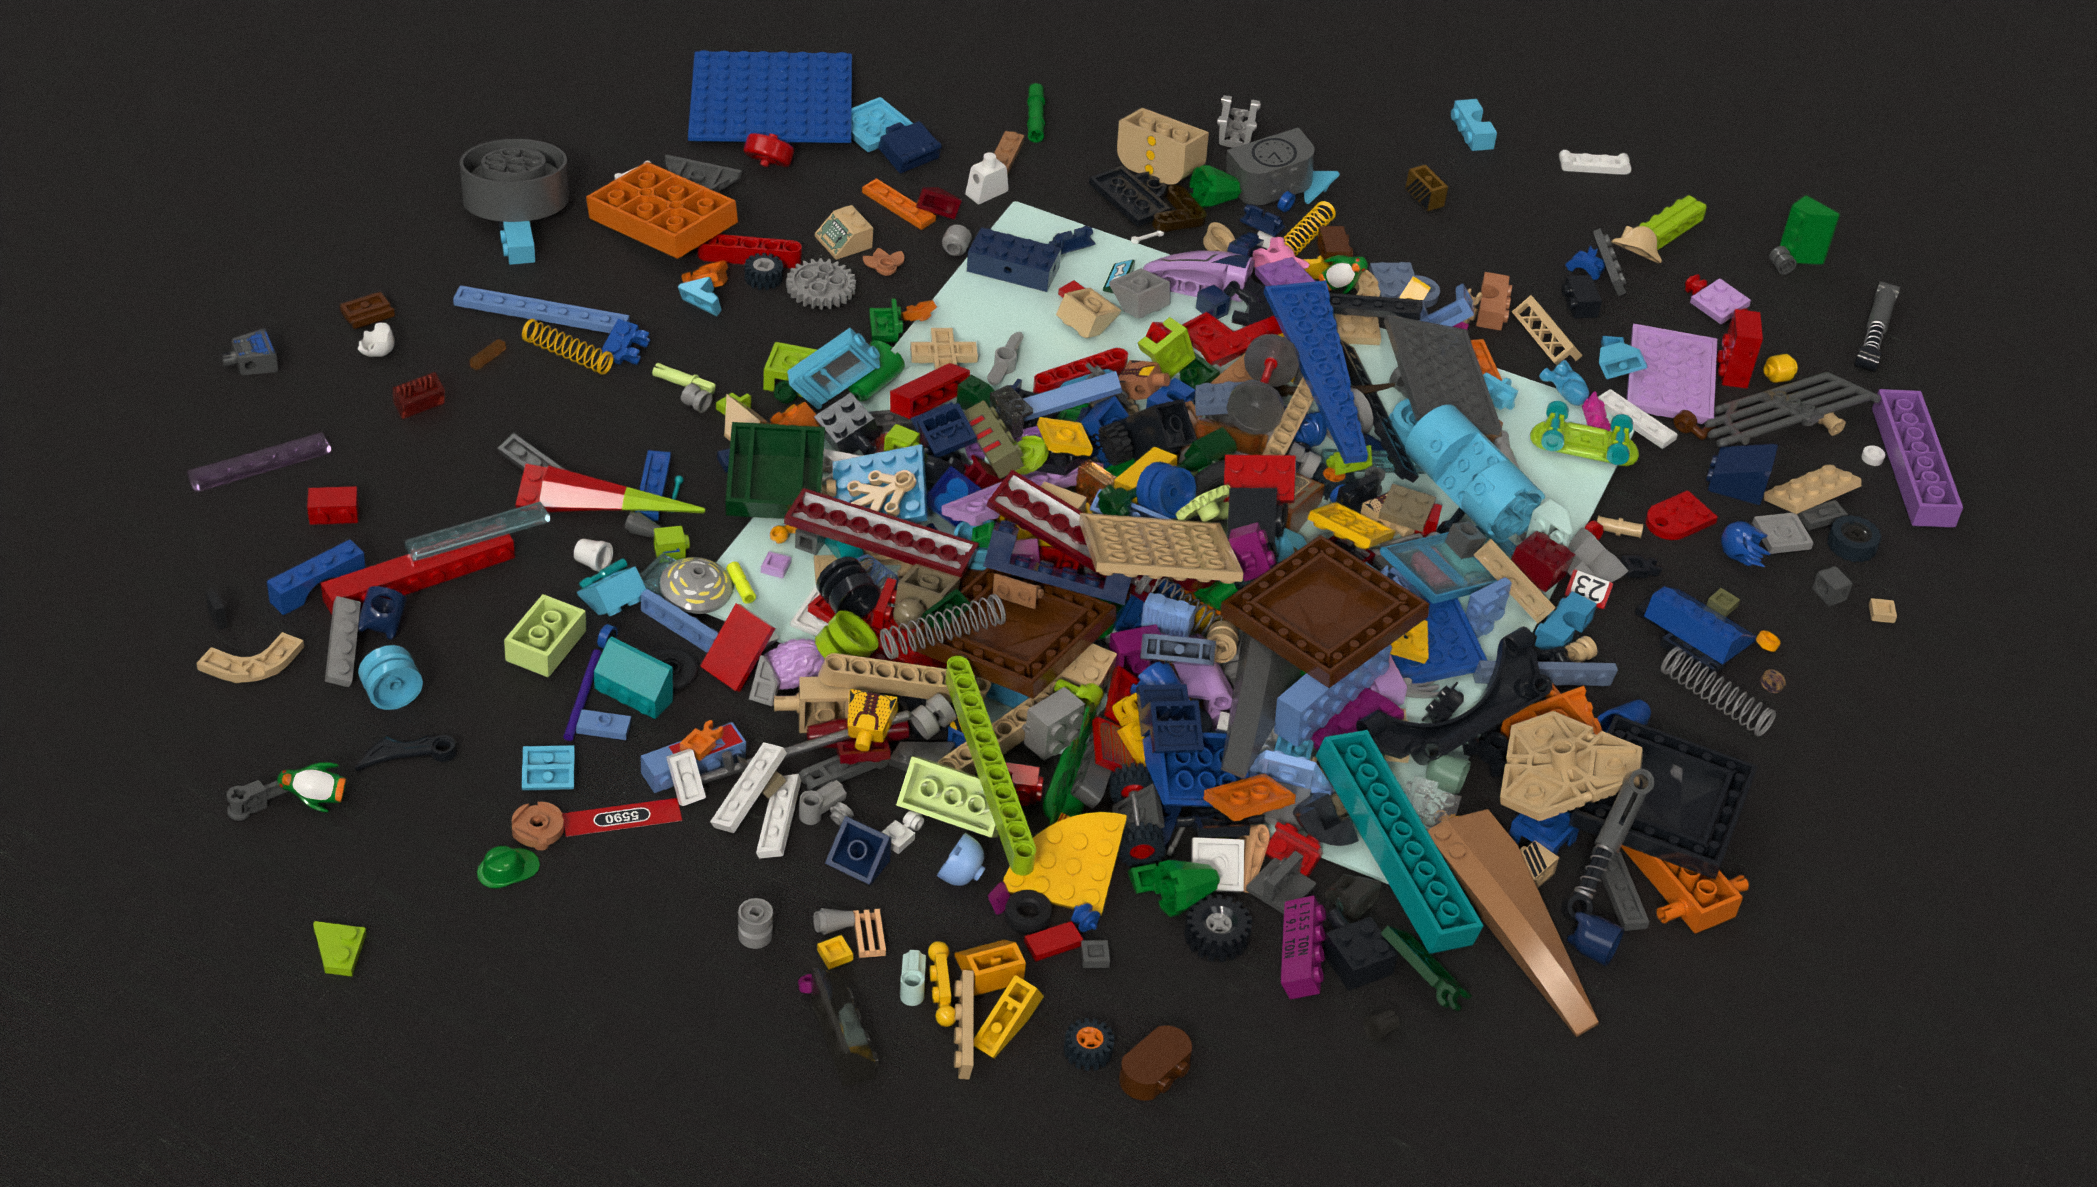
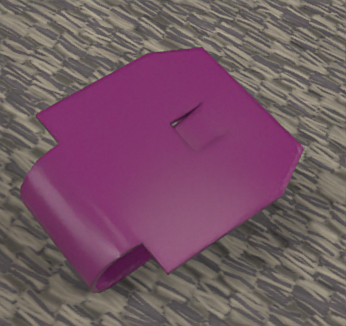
(999, 893)

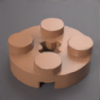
(540, 836)

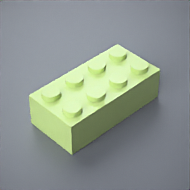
(947, 796)

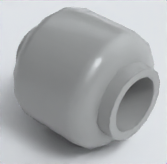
(956, 240)

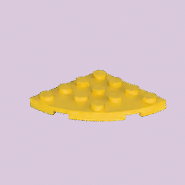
(1074, 860)

